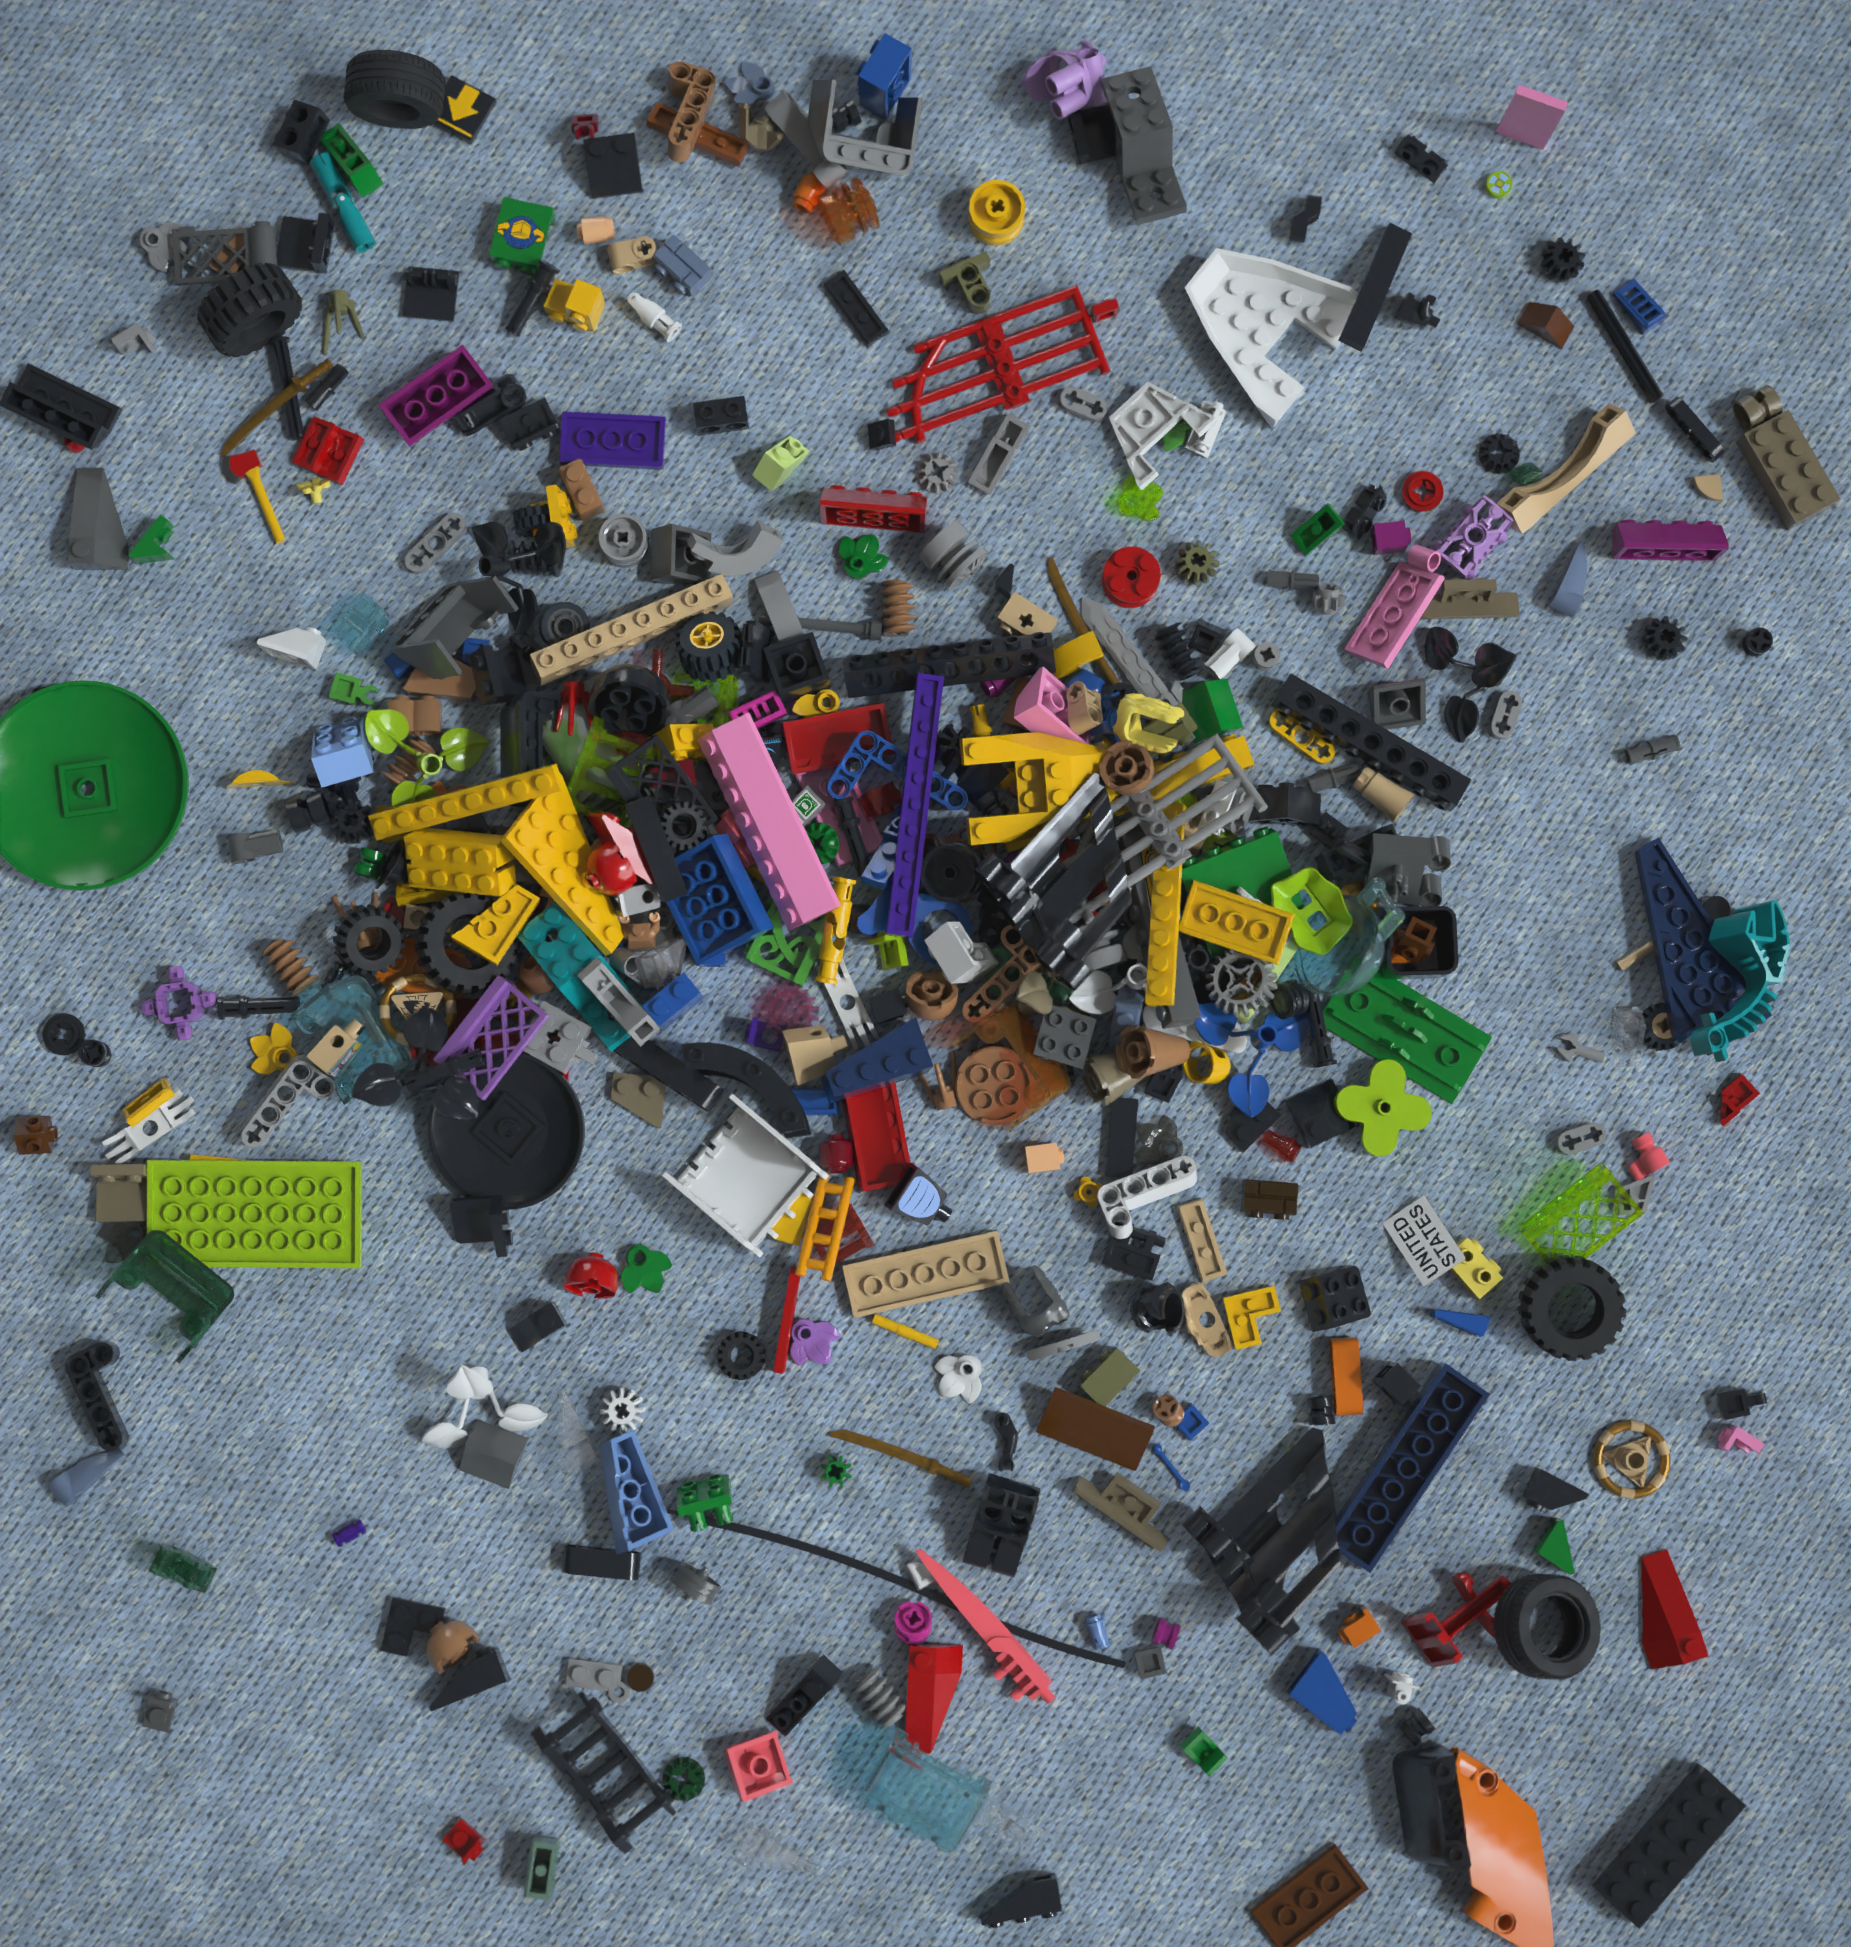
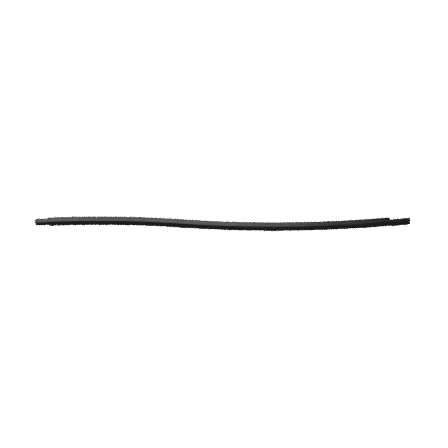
(766, 1535)

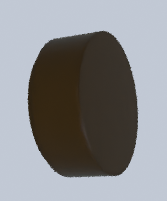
(640, 1677)

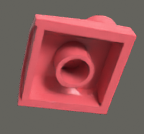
(757, 1766)

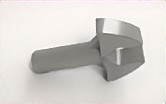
(1579, 1050)

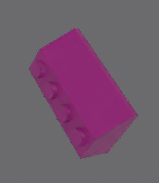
(435, 395)
(1668, 541)

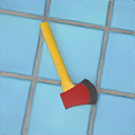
(248, 464)

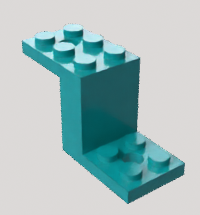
(565, 960)

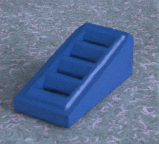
(1636, 317)
(1466, 1322)

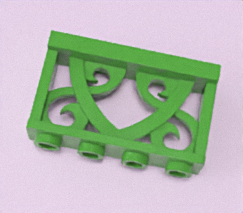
(802, 962)

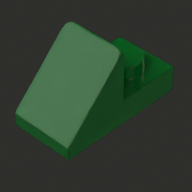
(1317, 529)
(148, 547)

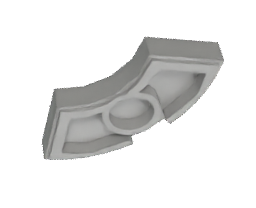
(1063, 1345)

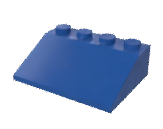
(720, 901)

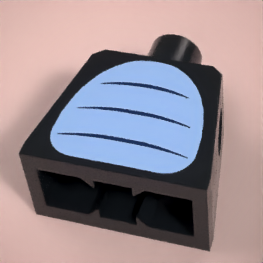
(918, 1197)

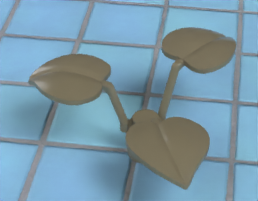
(1035, 997)

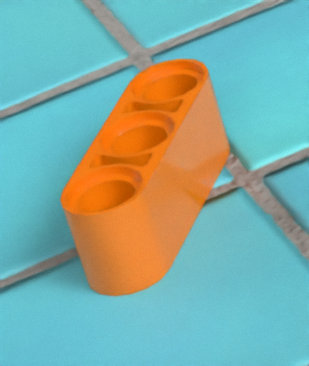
(1347, 1376)

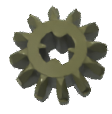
(1194, 571)

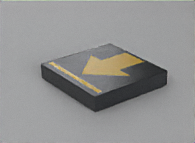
(464, 109)

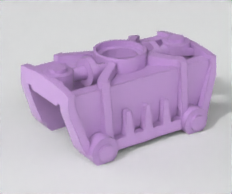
(1479, 549)

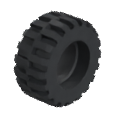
(249, 309)
(432, 952)
(1600, 1328)

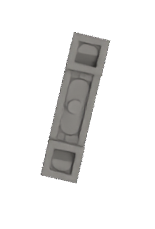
(779, 606)

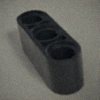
(600, 1562)

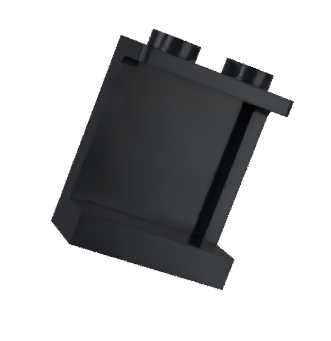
(1093, 133)

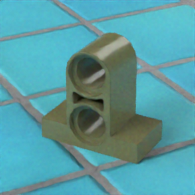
(972, 288)

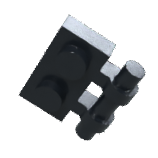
(1134, 1259)

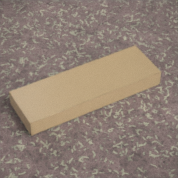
(1202, 1240)

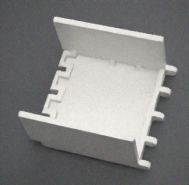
(748, 1177)

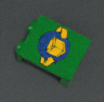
(520, 235)

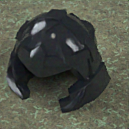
(1158, 1309)

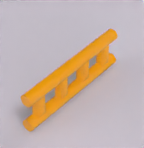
(832, 1240)

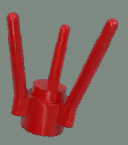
(572, 695)

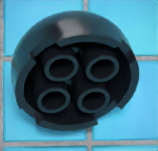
(635, 690)

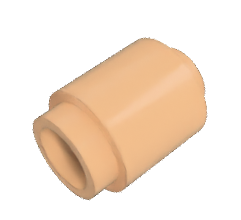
(596, 229)

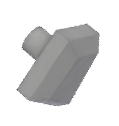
(1640, 1192)

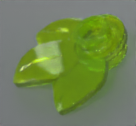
(1143, 500)

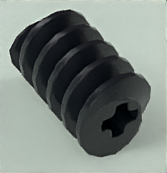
(534, 562)
(1178, 652)

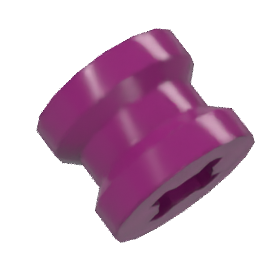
(1165, 1633)

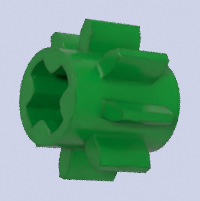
(838, 1463)

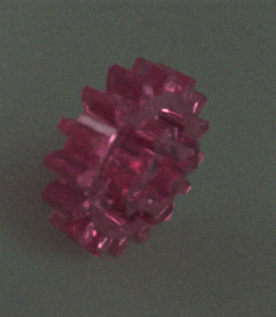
(778, 1015)

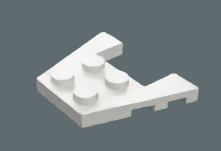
(1146, 420)

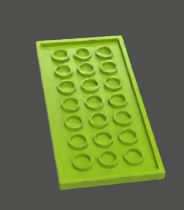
(260, 1211)

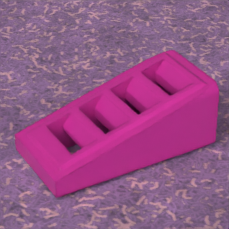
(762, 700)

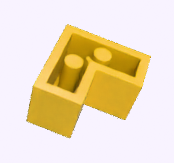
(576, 304)

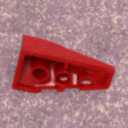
(1669, 1624)
(930, 1688)

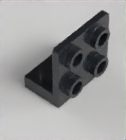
(305, 243)

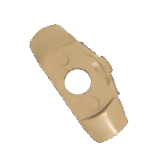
(1214, 1338)

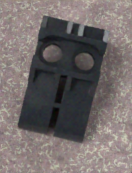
(991, 1522)

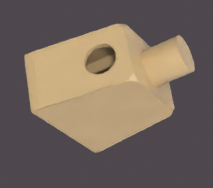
(811, 1051)

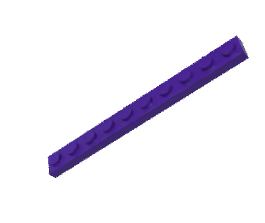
(914, 805)

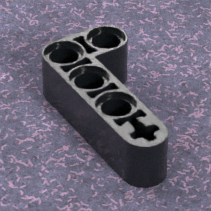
(102, 1397)

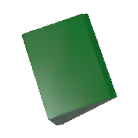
(1212, 709)

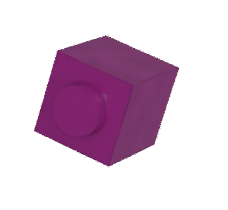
(1390, 537)

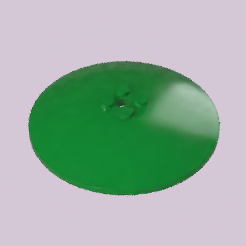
(76, 737)

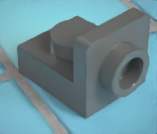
(160, 1711)

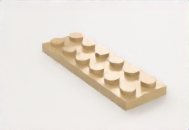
(925, 1274)

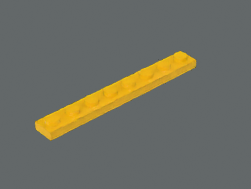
(466, 802)
(1164, 926)

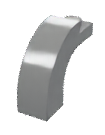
(740, 558)
(618, 1001)

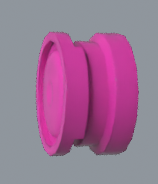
(913, 1622)

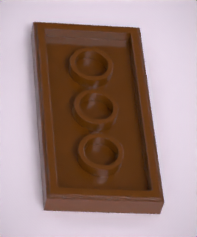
(1095, 1429)
(1309, 1898)

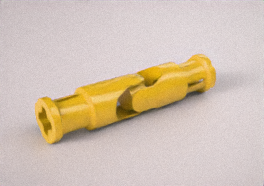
(832, 952)

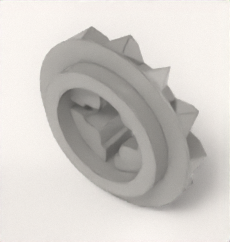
(933, 483)

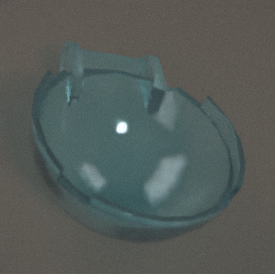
(1358, 952)

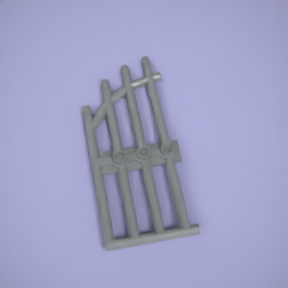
(1161, 831)

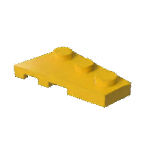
(498, 926)

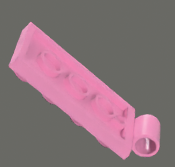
(1397, 608)

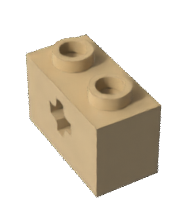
(1021, 609)

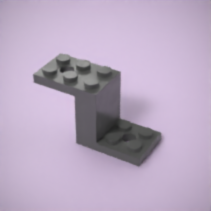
(1144, 145)

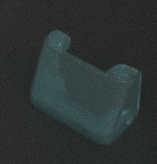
(337, 1006)

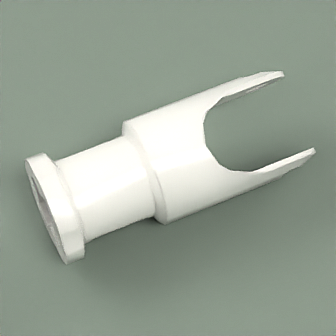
(654, 316)

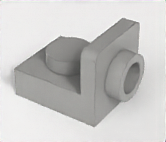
(130, 339)

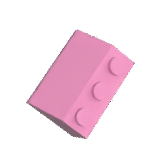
(1045, 709)

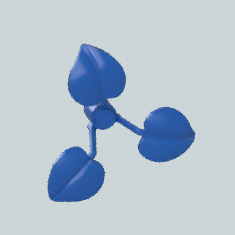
(1248, 1091)

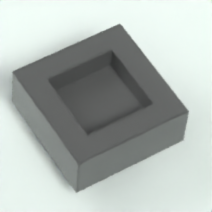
(1150, 1662)

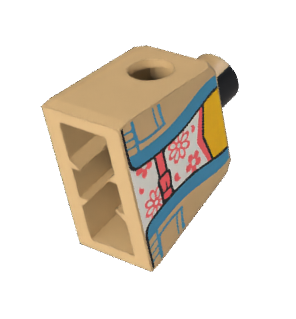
(329, 1054)

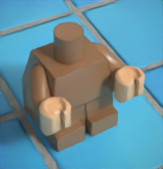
(641, 936)

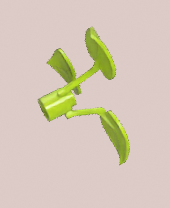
(460, 745)

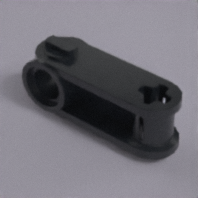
(491, 405)

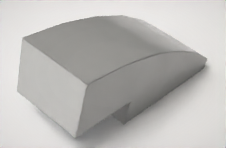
(1000, 453)

